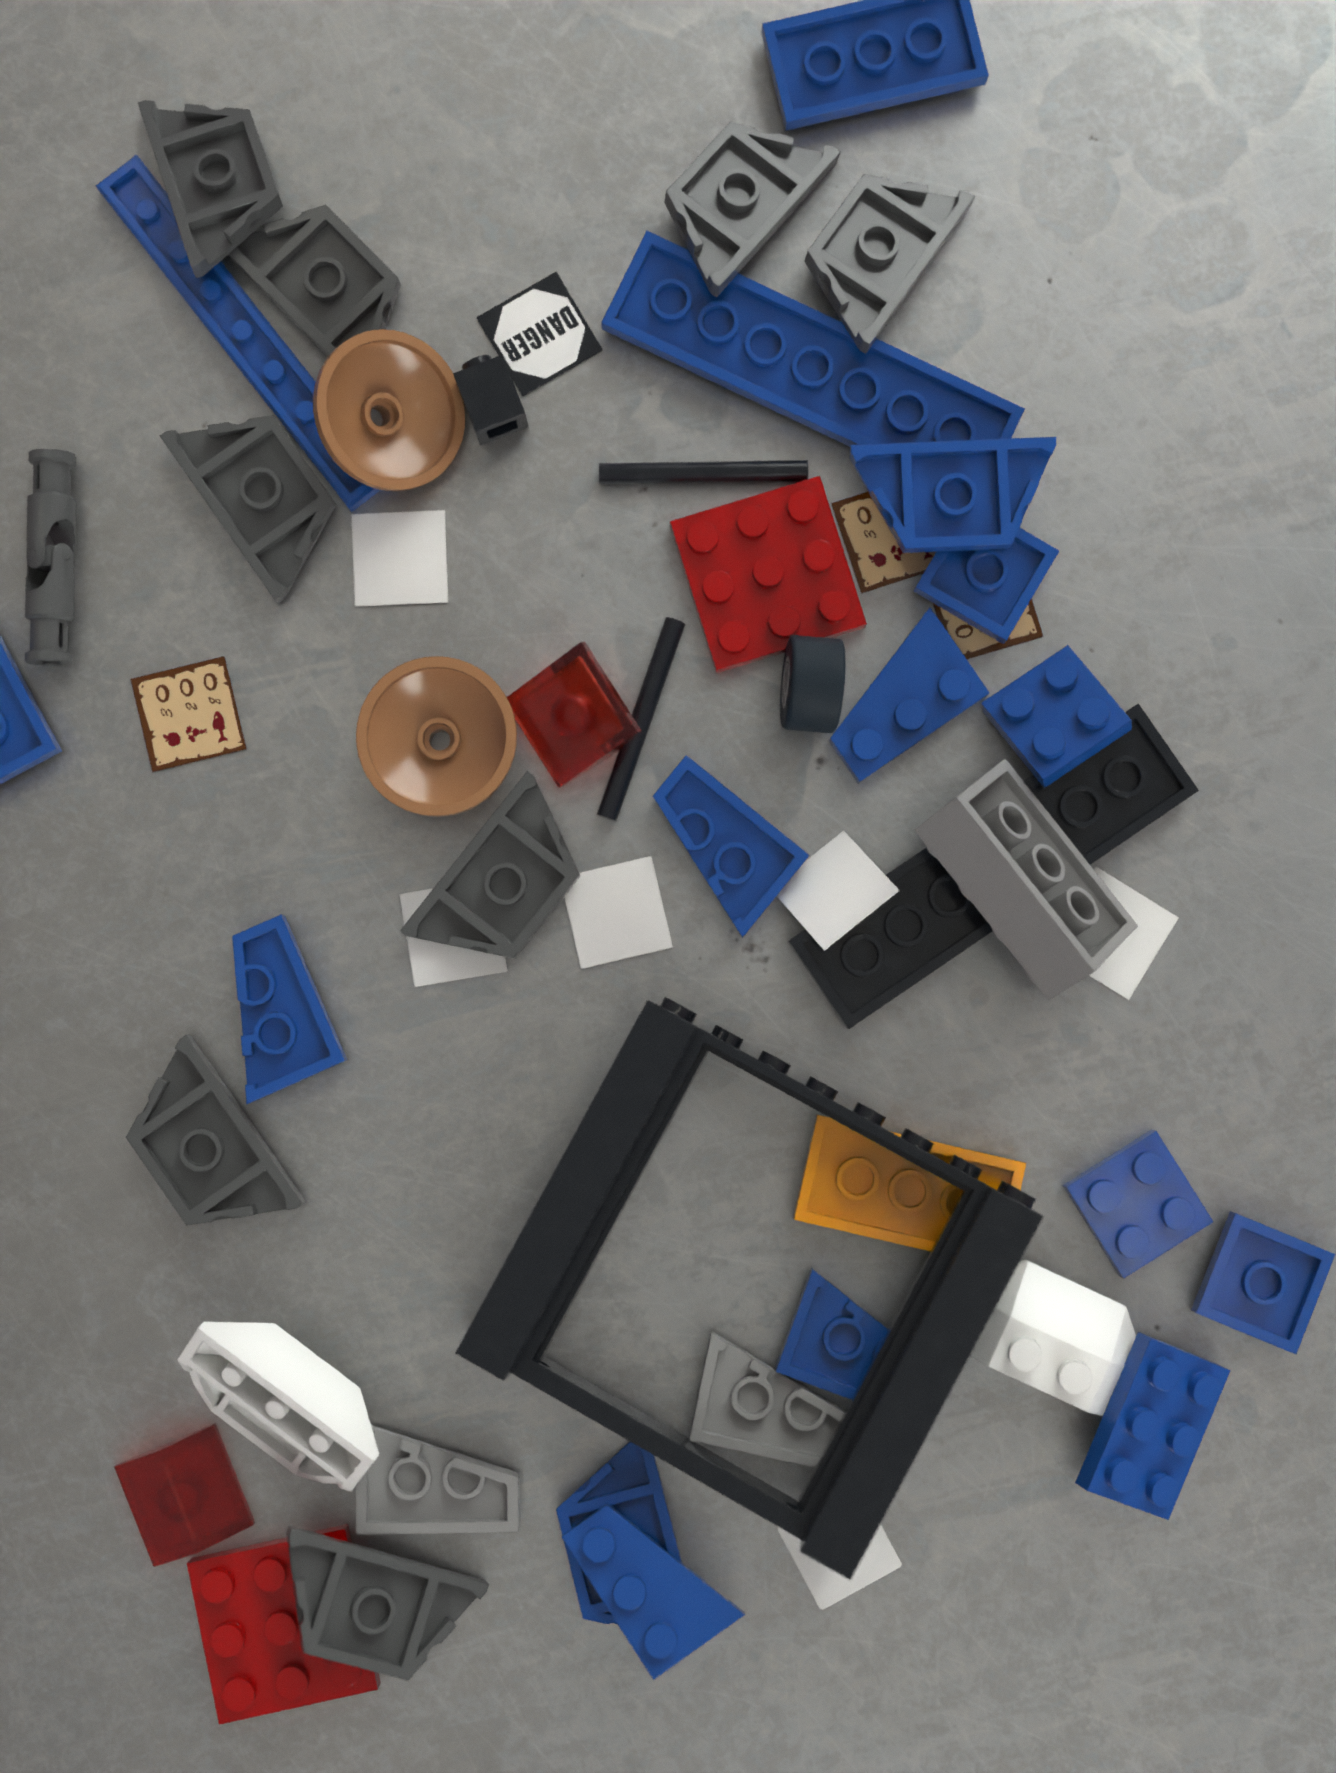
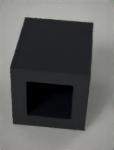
(490, 398)

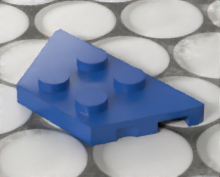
(953, 491)
(634, 1489)

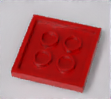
(767, 573)
(254, 1638)

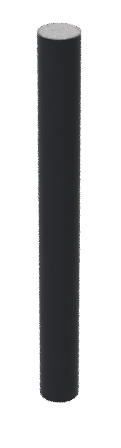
(703, 472)
(643, 715)

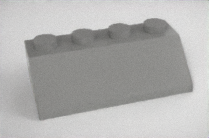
(1027, 880)

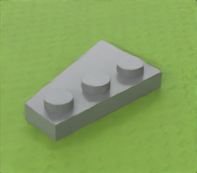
(758, 1410)
(433, 1491)

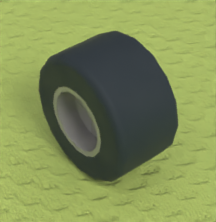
(812, 684)

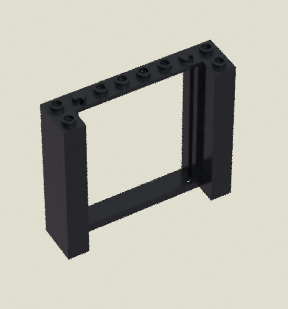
(908, 1373)

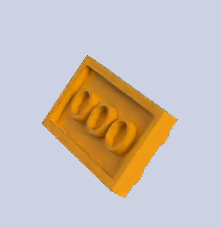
(880, 1195)

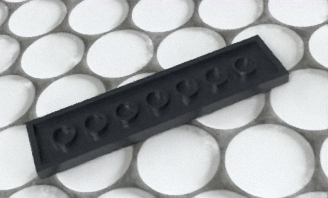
(931, 918)

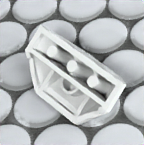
(1058, 1337)
(283, 1400)

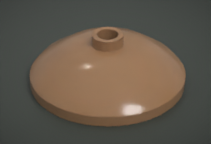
(411, 392)
(415, 705)

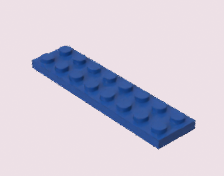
(795, 357)

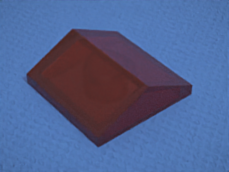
(573, 715)
(184, 1496)

